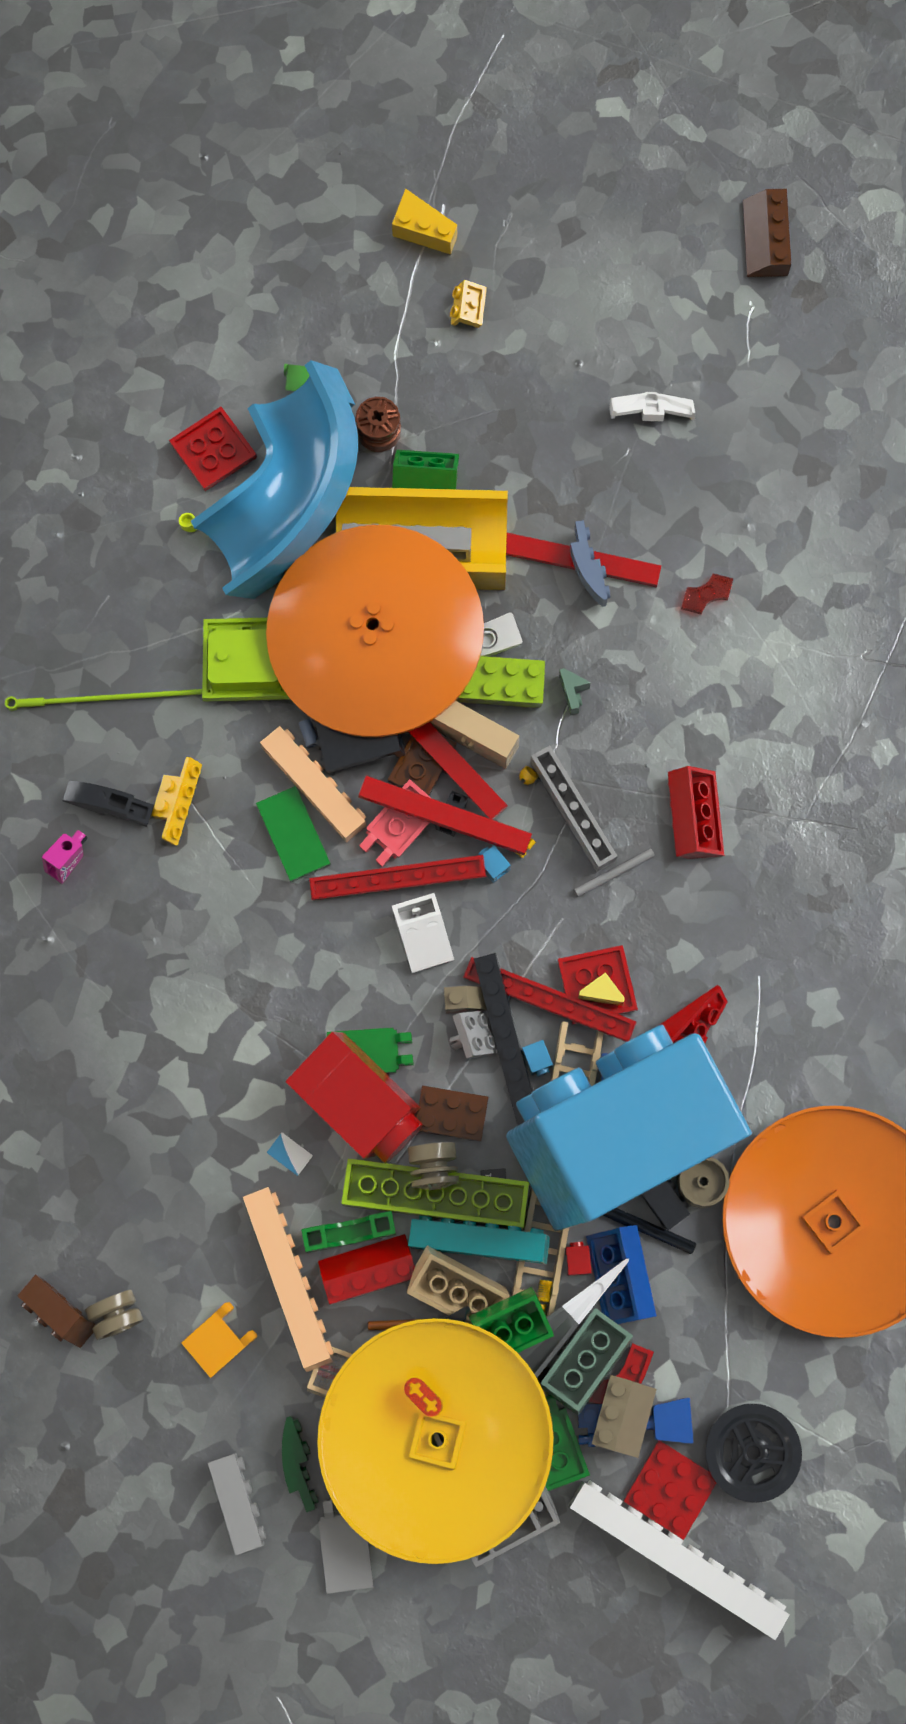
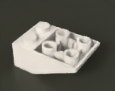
(423, 932)

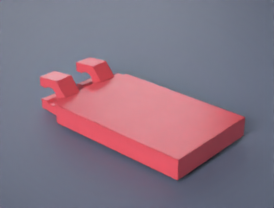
(394, 830)

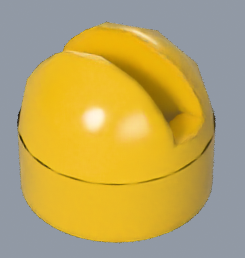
(528, 775)

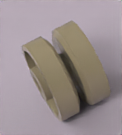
(710, 1194)
(114, 1316)

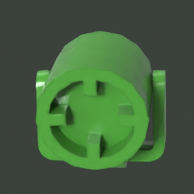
(295, 376)

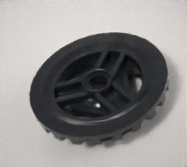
(782, 1455)

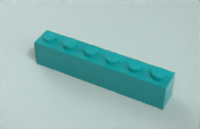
(479, 1241)

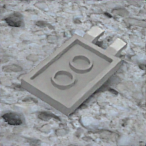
(343, 1553)

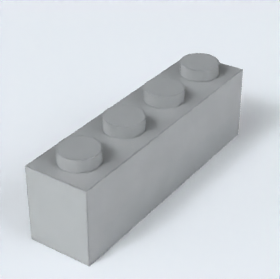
(236, 1503)

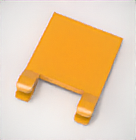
(215, 1343)

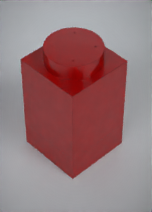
(356, 1098)

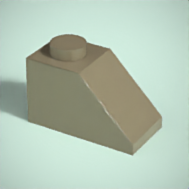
(464, 999)

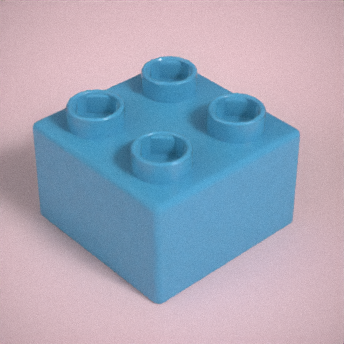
(632, 1131)

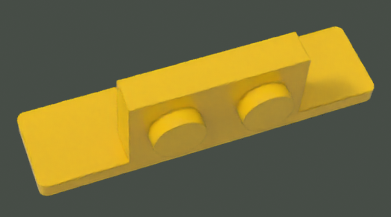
(175, 799)

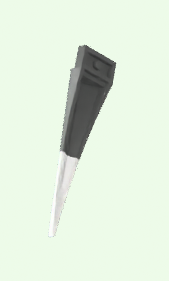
(566, 1320)

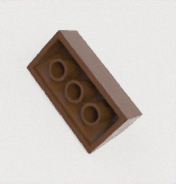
(767, 234)

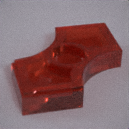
(699, 597)

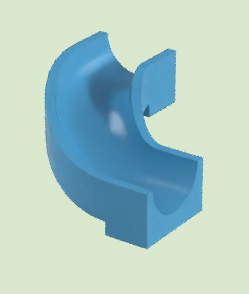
(296, 488)

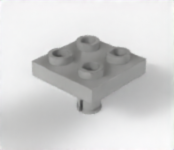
(473, 1035)

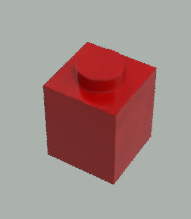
(578, 1259)

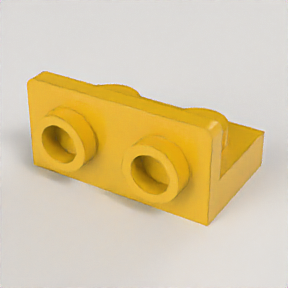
(468, 304)

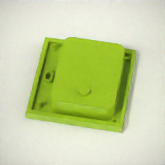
(238, 661)

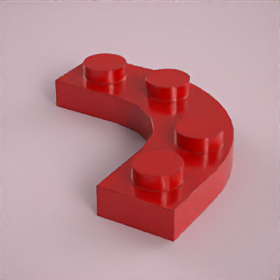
(633, 1370)

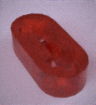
(419, 1401)

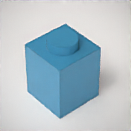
(495, 863)
(537, 1058)

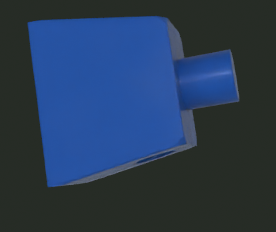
(672, 1421)

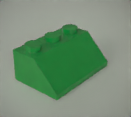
(425, 470)
(516, 1320)

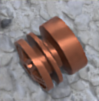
(376, 434)

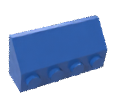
(630, 1293)

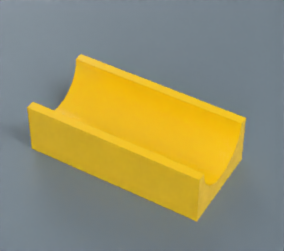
(475, 509)

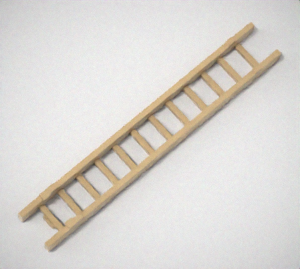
(532, 1201)

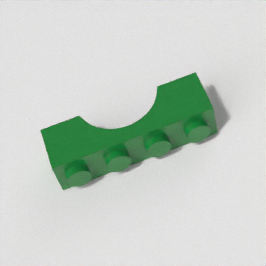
(348, 1232)

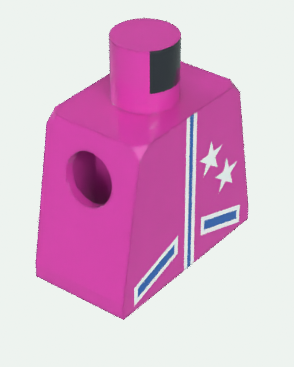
(64, 856)

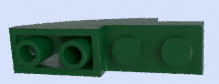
(294, 1453)

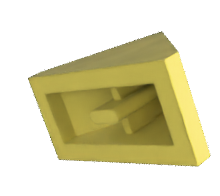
(602, 991)

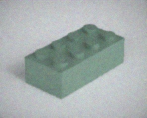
(586, 1361)

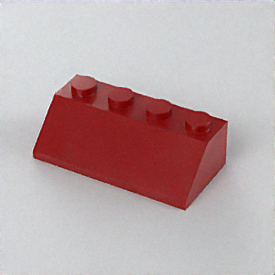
(695, 813)
(367, 1269)

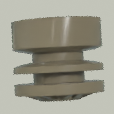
(433, 1165)

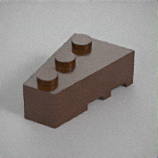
(56, 1312)

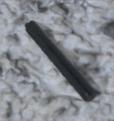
(652, 1230)

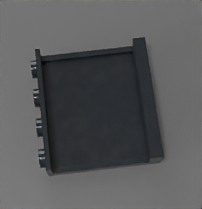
(346, 750)

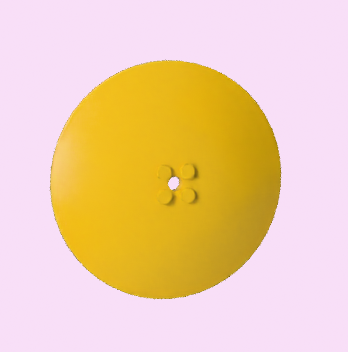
(380, 1451)

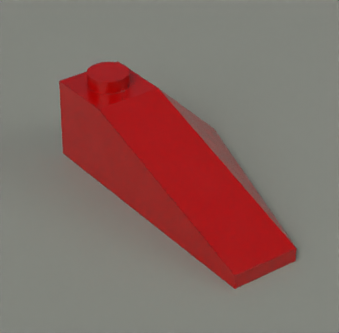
(697, 1016)

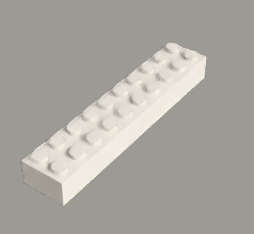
(677, 1559)

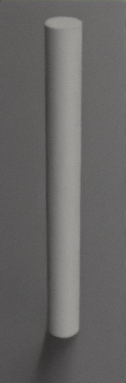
(614, 872)

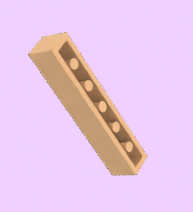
(313, 784)

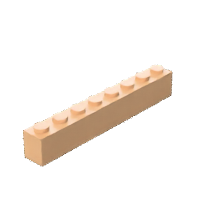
(287, 1279)

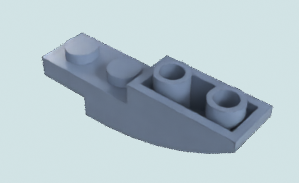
(588, 570)

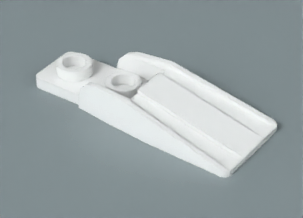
(500, 635)

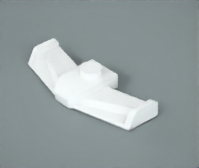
(652, 406)

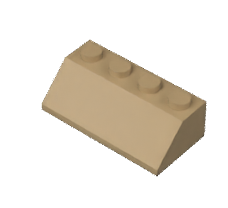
(452, 1285)

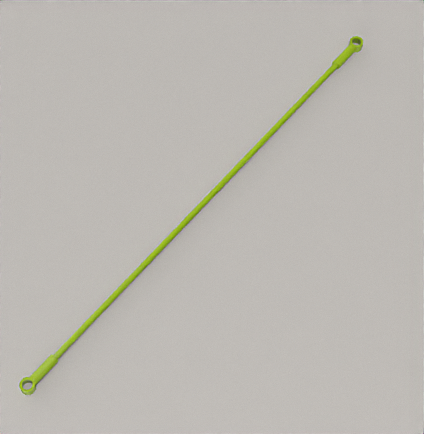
(34, 702)

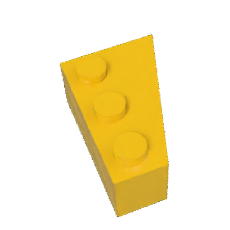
(423, 224)

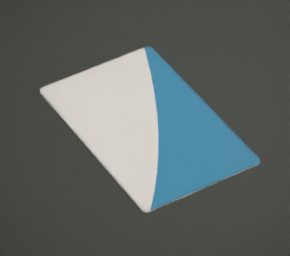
(289, 1154)

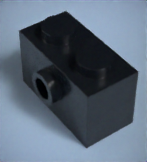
(666, 1204)

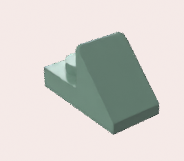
(571, 685)

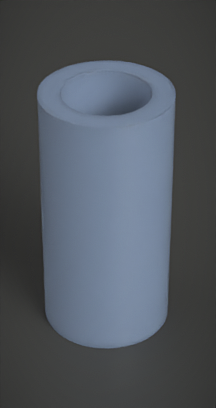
(308, 733)

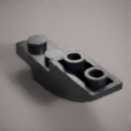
(109, 801)

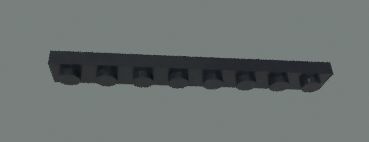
(504, 1030)

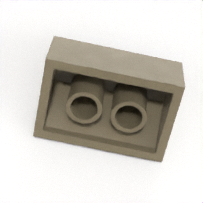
(624, 1416)

